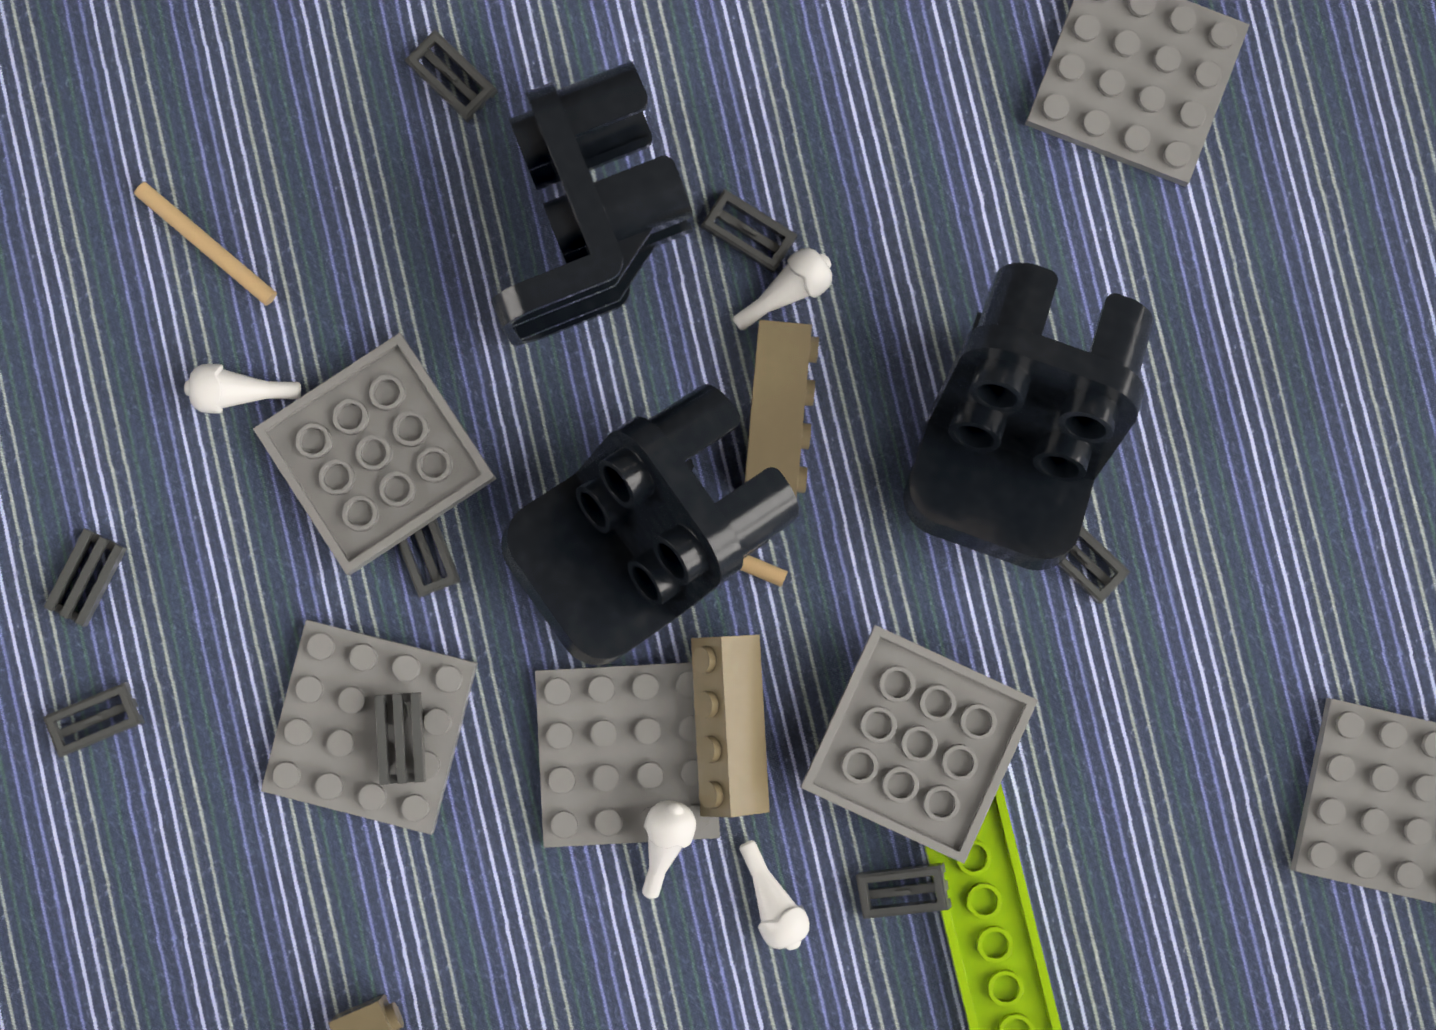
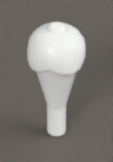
(802, 277)
(214, 388)
(669, 829)
(782, 921)

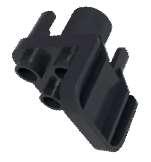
(599, 225)
(1026, 424)
(638, 533)

